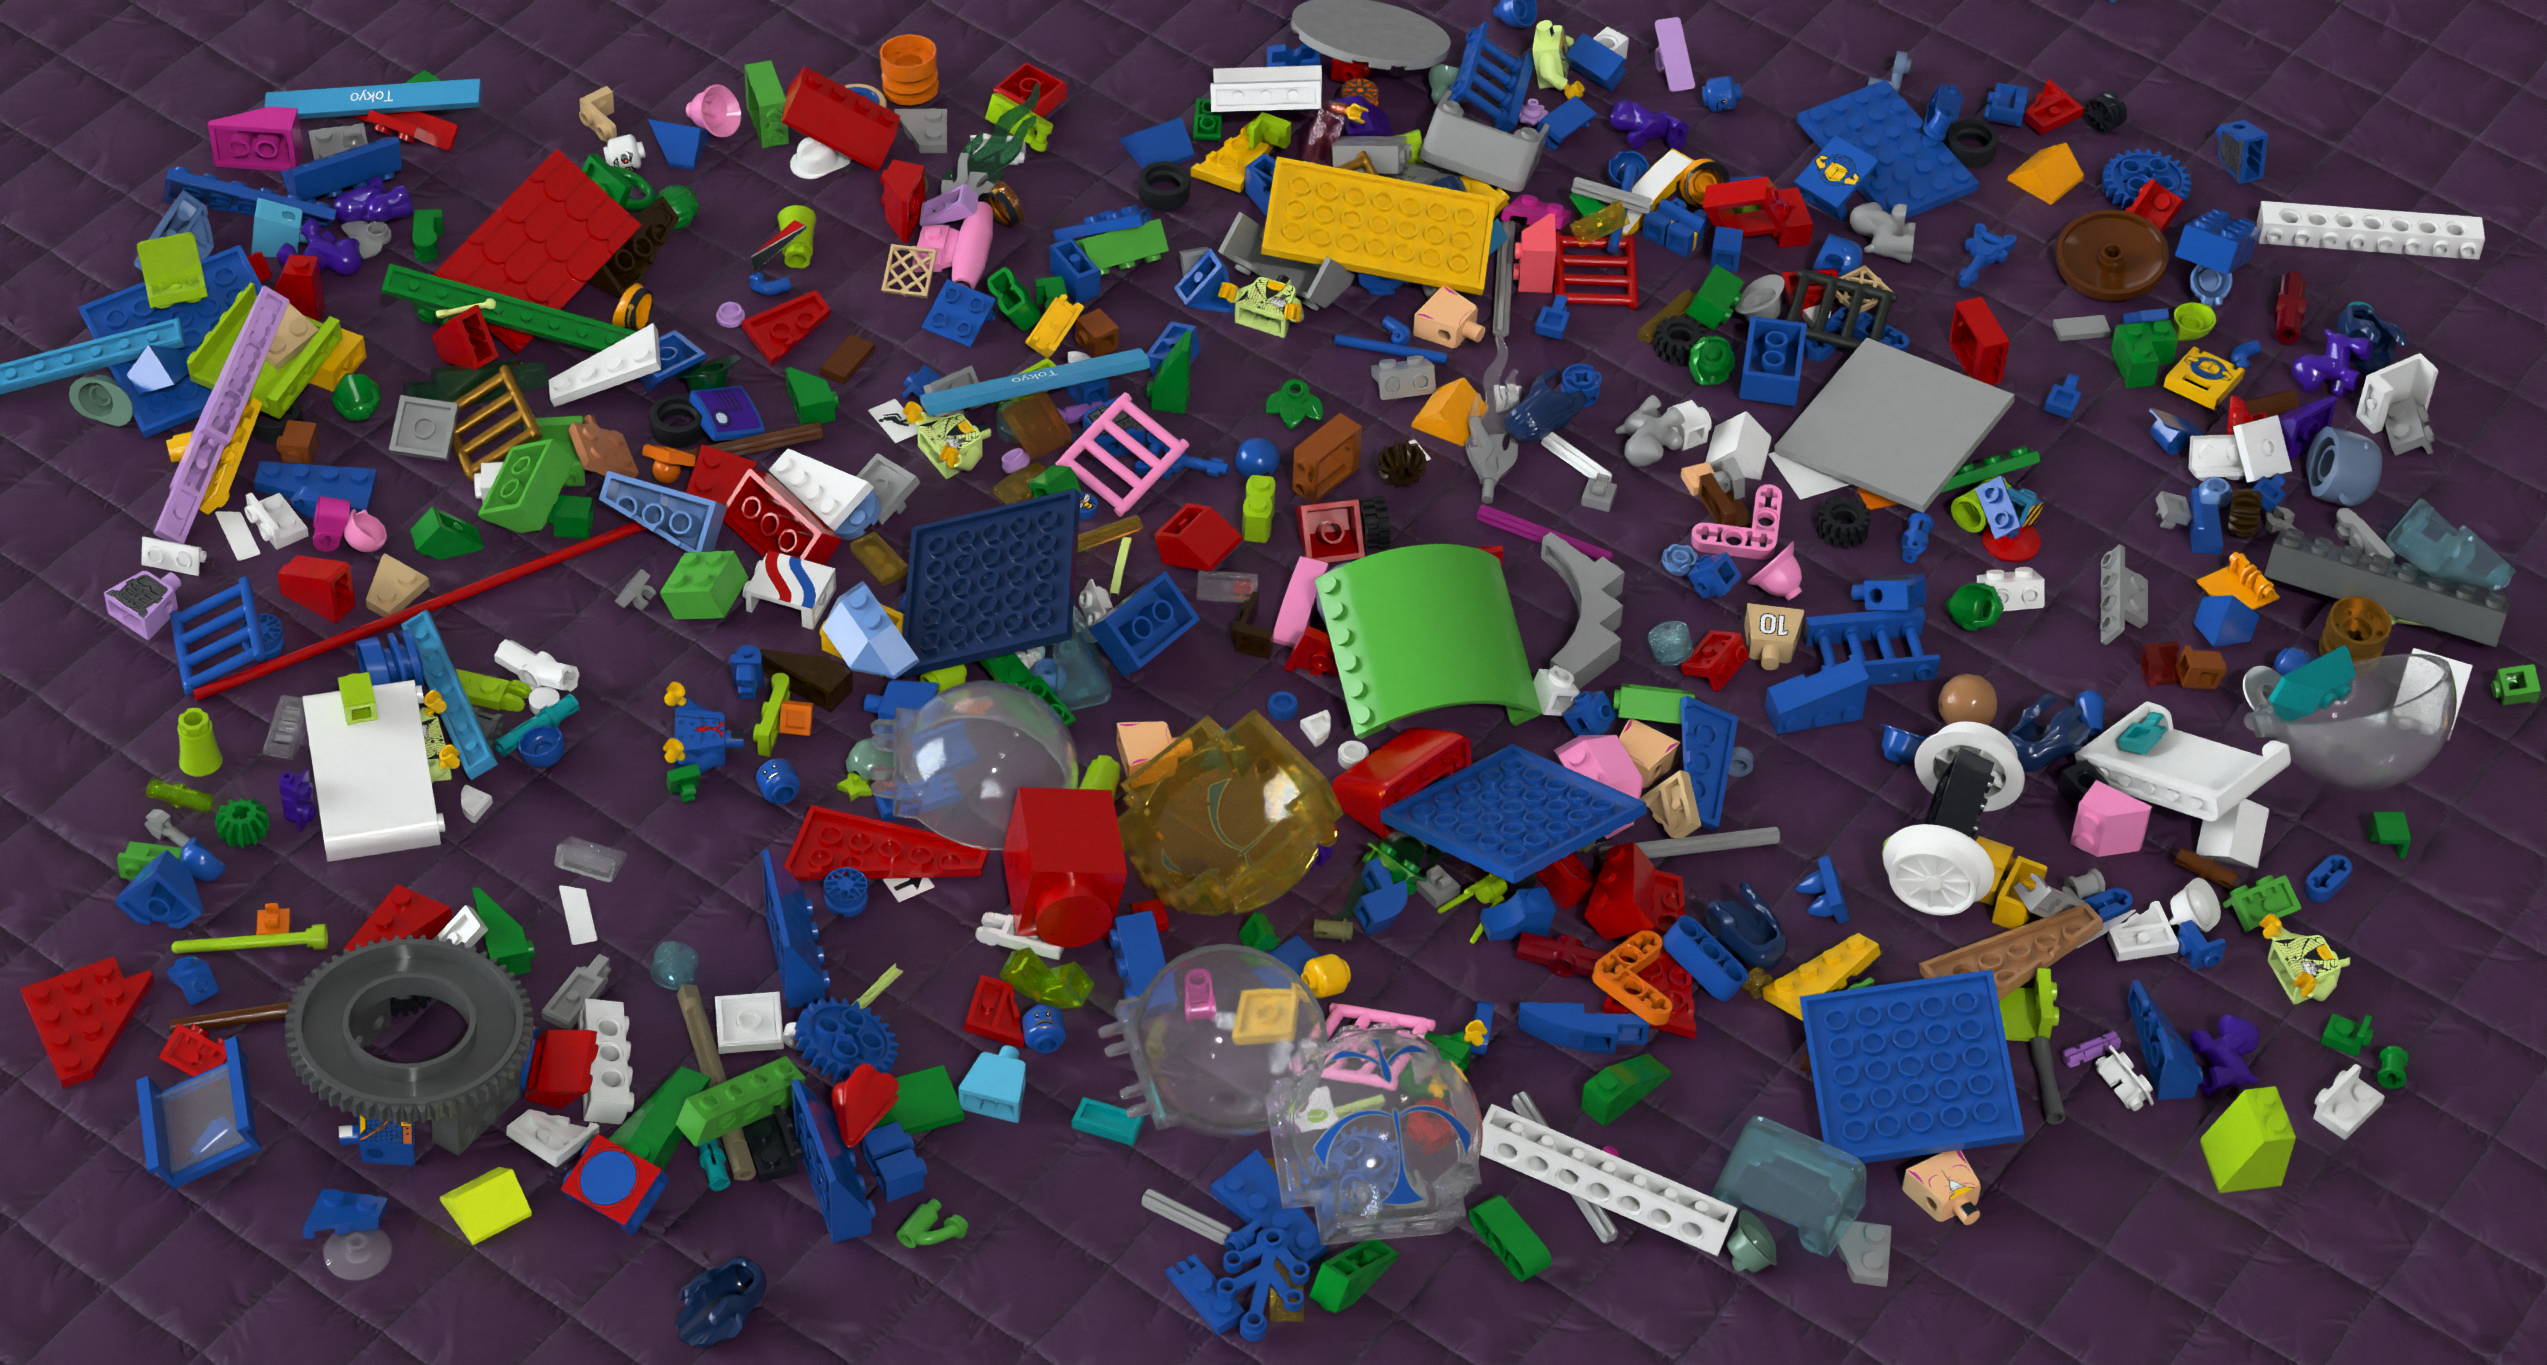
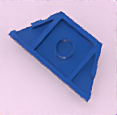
(1105, 222)

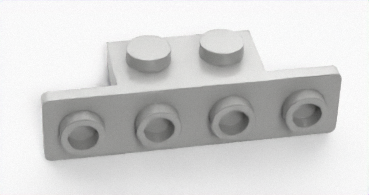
(2122, 596)

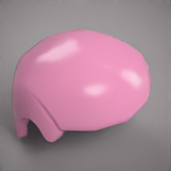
(364, 532)

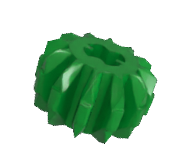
(242, 822)

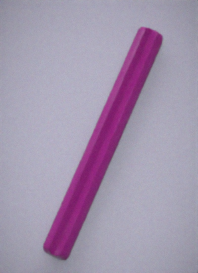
(1536, 532)

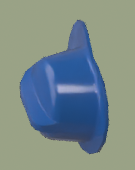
(1900, 745)

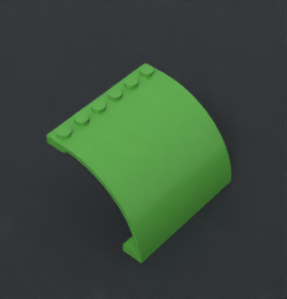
(1425, 635)

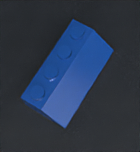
(344, 169)

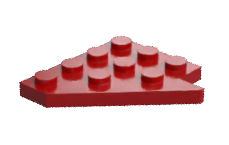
(84, 1015)

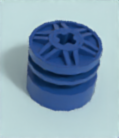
(393, 663)

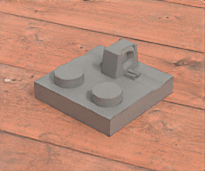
(336, 139)
(424, 428)
(890, 484)

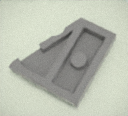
(925, 128)
(1866, 1252)

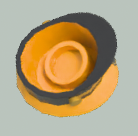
(1698, 176)
(633, 308)

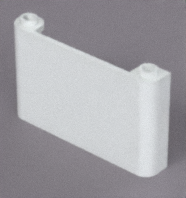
(2183, 768)
(372, 774)

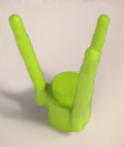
(1487, 891)

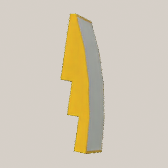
(1657, 184)

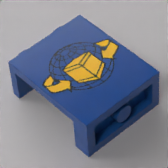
(1836, 176)

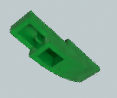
(1012, 670)

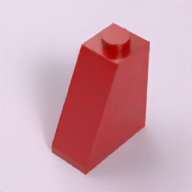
(302, 285)
(465, 340)
(319, 585)

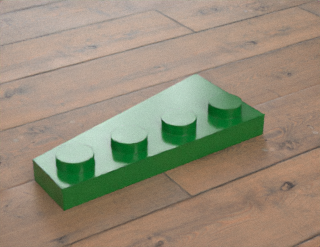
(1993, 466)

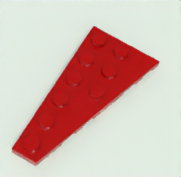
(876, 849)
(1665, 972)

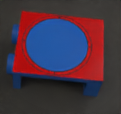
(615, 1183)

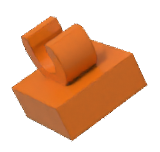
(796, 717)
(273, 920)

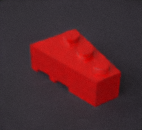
(1622, 893)

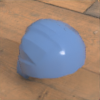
(2210, 285)

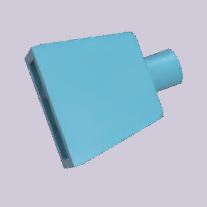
(275, 226)
(995, 1085)

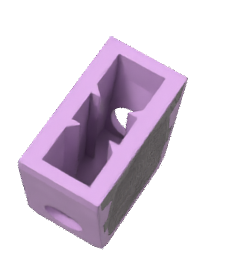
(143, 602)

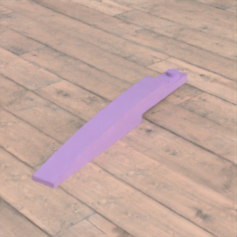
(220, 416)

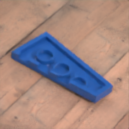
(343, 482)
(1707, 755)
(1254, 1192)

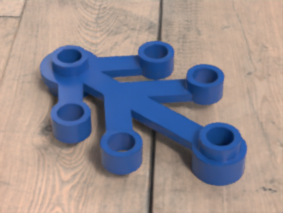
(1264, 1277)

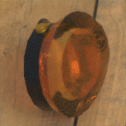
(1005, 204)

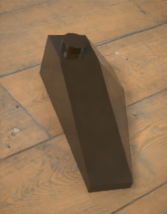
(639, 252)

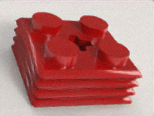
(1020, 84)

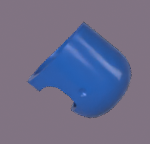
(1840, 255)

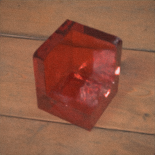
(2159, 663)

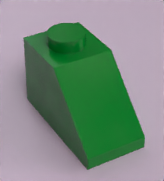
(811, 397)
(445, 535)

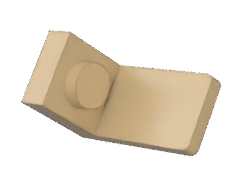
(594, 111)

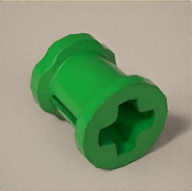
(2393, 1063)

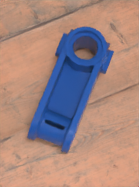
(1942, 111)

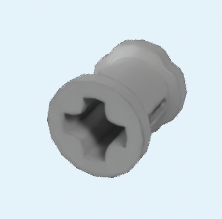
(2087, 884)

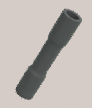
(2044, 1064)

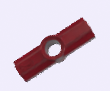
(2290, 308)
(1562, 955)

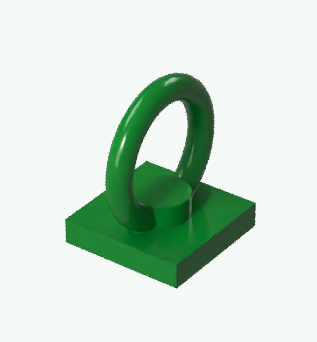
(617, 183)

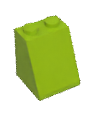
(2250, 1142)

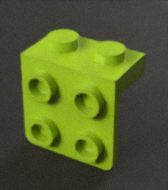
(172, 270)
(2031, 1011)

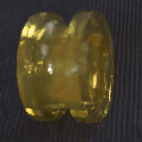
(1756, 981)

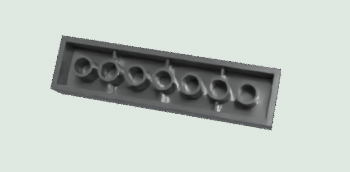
(2398, 588)

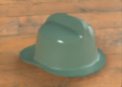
(101, 400)
(1751, 1244)

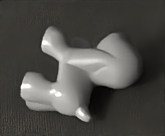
(1889, 231)
(1650, 432)

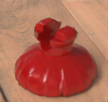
(2240, 414)

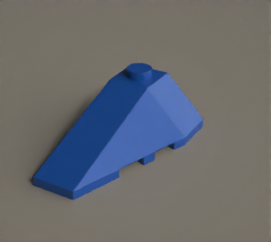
(2164, 1050)

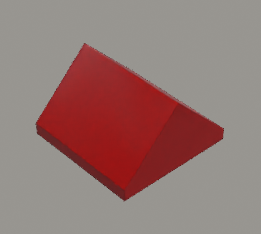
(1568, 881)

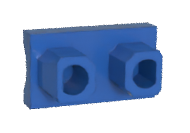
(747, 671)

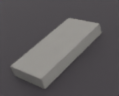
(2081, 327)

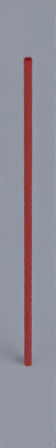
(404, 615)

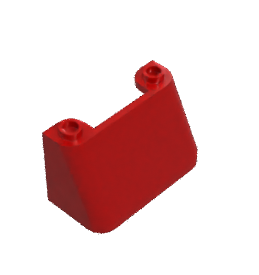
(1399, 771)

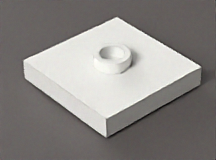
(2262, 448)
(749, 1022)

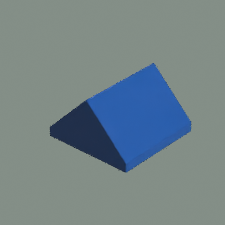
(1160, 143)
(676, 357)

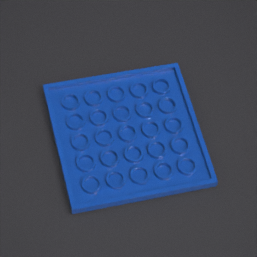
(129, 309)
(1513, 813)
(1912, 1067)

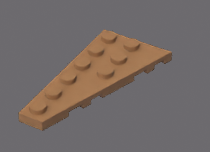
(2021, 951)

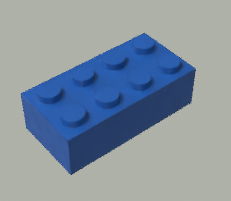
(2218, 241)

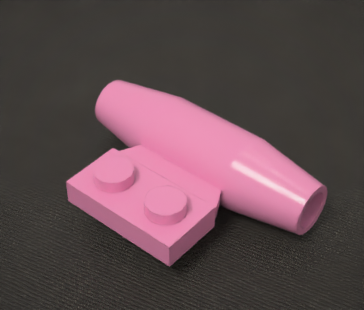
(962, 249)

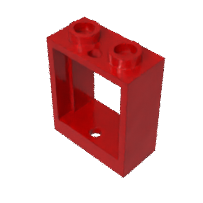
(1722, 197)
(1979, 341)

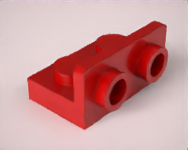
(2156, 204)
(1716, 658)
(192, 1051)

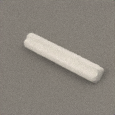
(1574, 456)

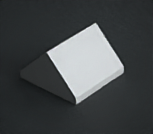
(1743, 440)
(2236, 835)

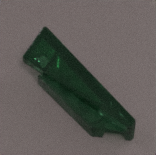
(455, 381)

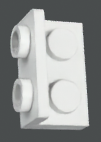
(2215, 457)
(275, 520)
(2346, 1103)

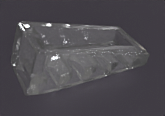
(290, 709)

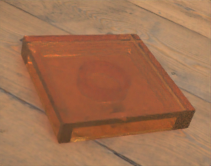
(1038, 425)

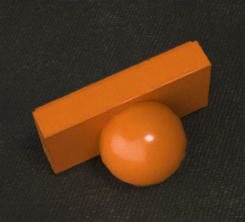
(668, 462)

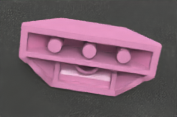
(1604, 761)

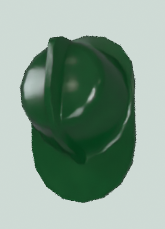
(710, 374)

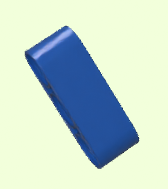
(1705, 958)

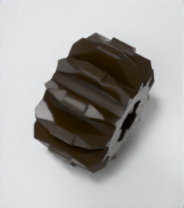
(1401, 463)
(2244, 512)

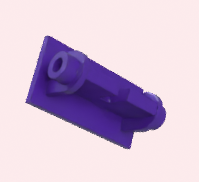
(297, 798)

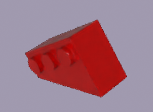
(402, 915)

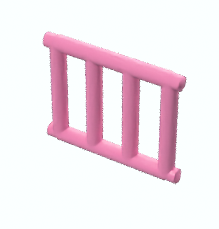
(1139, 485)
(1367, 1015)

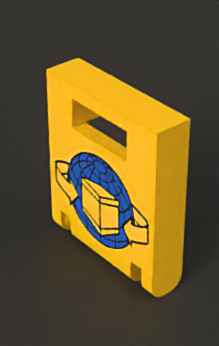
(2206, 371)

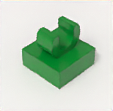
(684, 781)
(1259, 933)

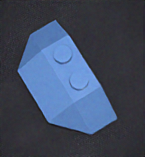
(186, 216)
(867, 635)

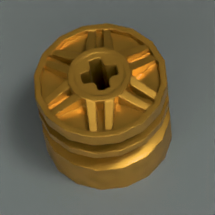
(2358, 625)

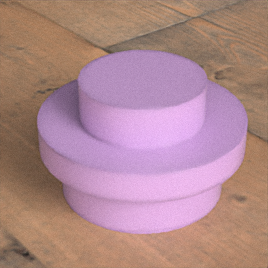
(730, 315)
(1015, 460)

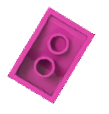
(257, 139)

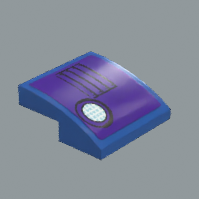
(727, 413)

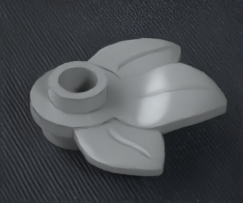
(370, 235)

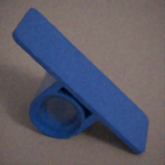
(2172, 431)

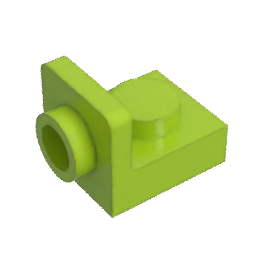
(1269, 129)

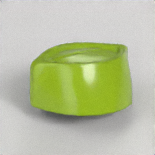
(2193, 321)

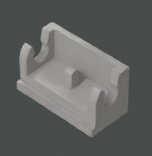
(2045, 899)

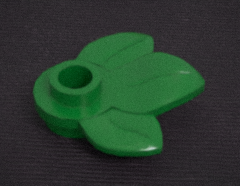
(1294, 406)

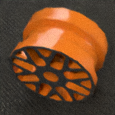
(1361, 87)

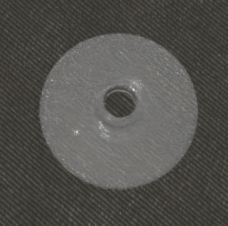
(358, 1261)

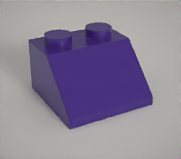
(1375, 120)

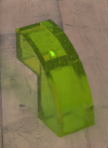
(1058, 986)

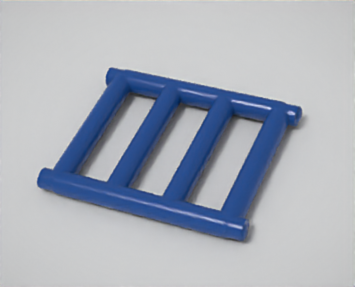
(251, 631)

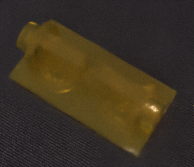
(1600, 223)

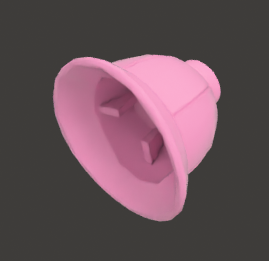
(715, 111)
(1780, 576)

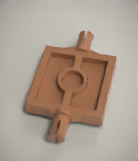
(601, 448)

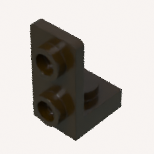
(1249, 638)

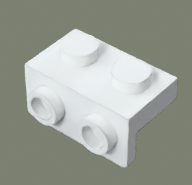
(2017, 589)

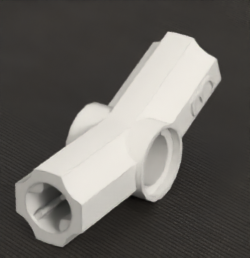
(536, 669)

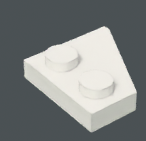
(2143, 935)
(550, 1136)

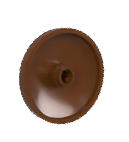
(2112, 255)

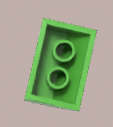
(1125, 246)
(527, 486)

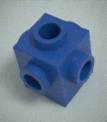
(1714, 575)
(1590, 714)

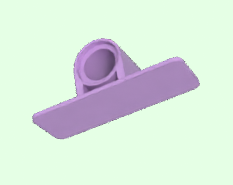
(1672, 55)

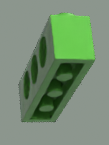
(738, 1101)

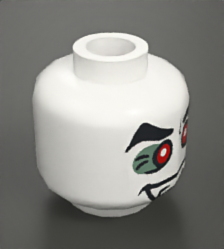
(624, 152)

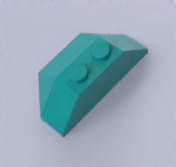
(2314, 685)

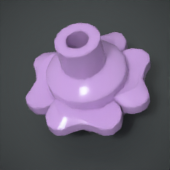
(1532, 113)

